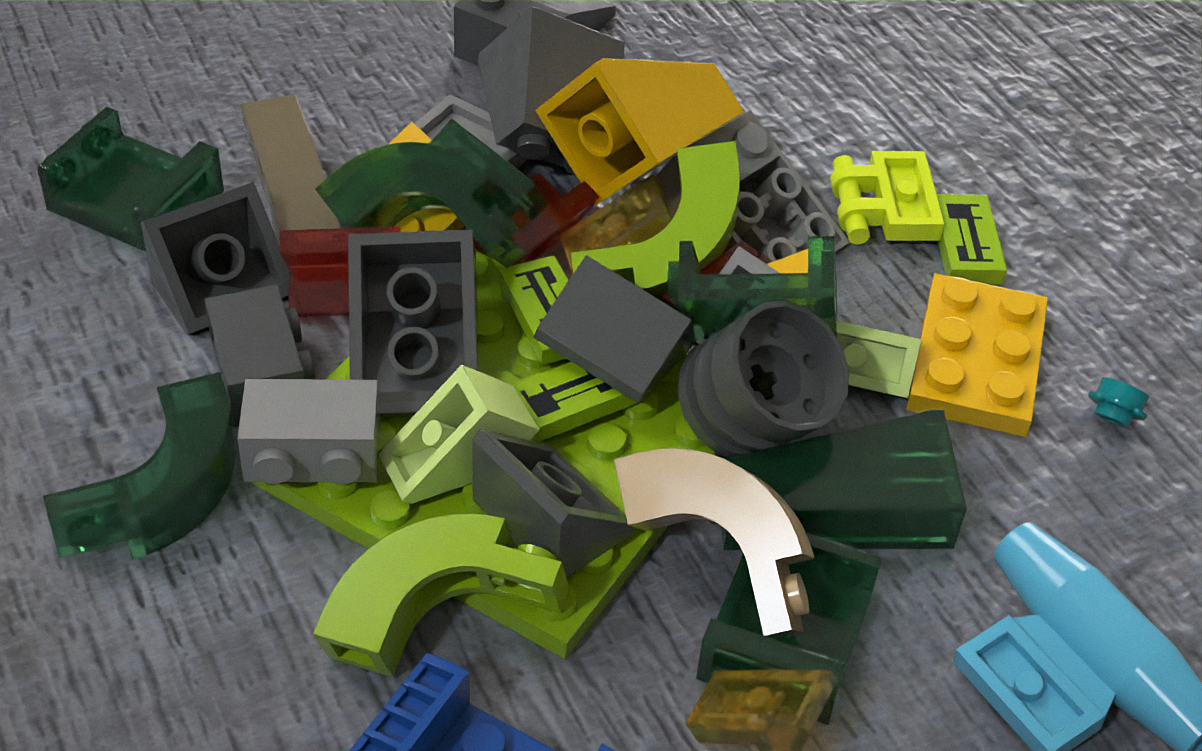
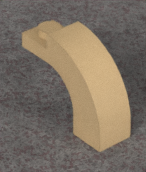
(688, 485)

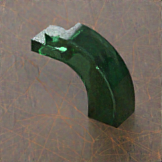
(415, 176)
(168, 491)

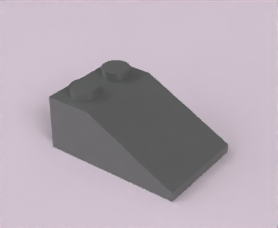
(484, 20)
(411, 313)

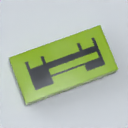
(970, 239)
(531, 293)
(567, 399)

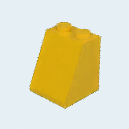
(633, 116)

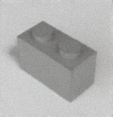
(309, 431)

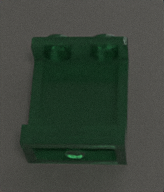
(120, 181)
(723, 298)
(838, 594)

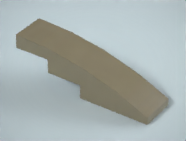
(287, 164)

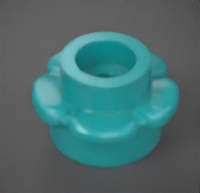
(1119, 402)

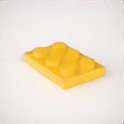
(979, 354)

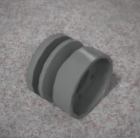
(763, 380)

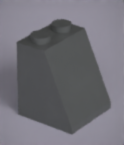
(529, 67)

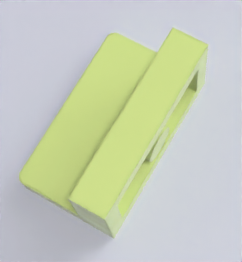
(878, 358)

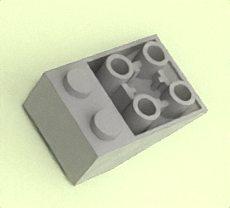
(774, 201)

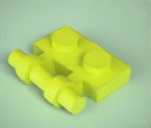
(902, 202)

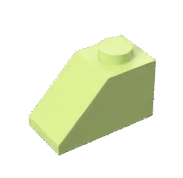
(437, 443)

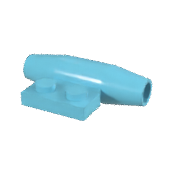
(1077, 654)

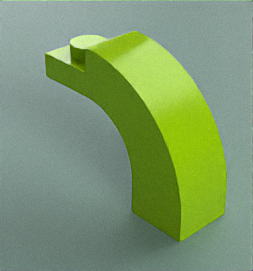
(705, 215)
(420, 567)

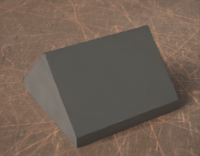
(211, 252)
(615, 330)
(544, 499)

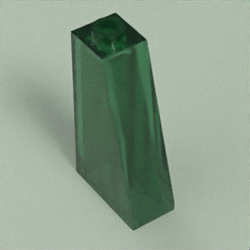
(869, 484)

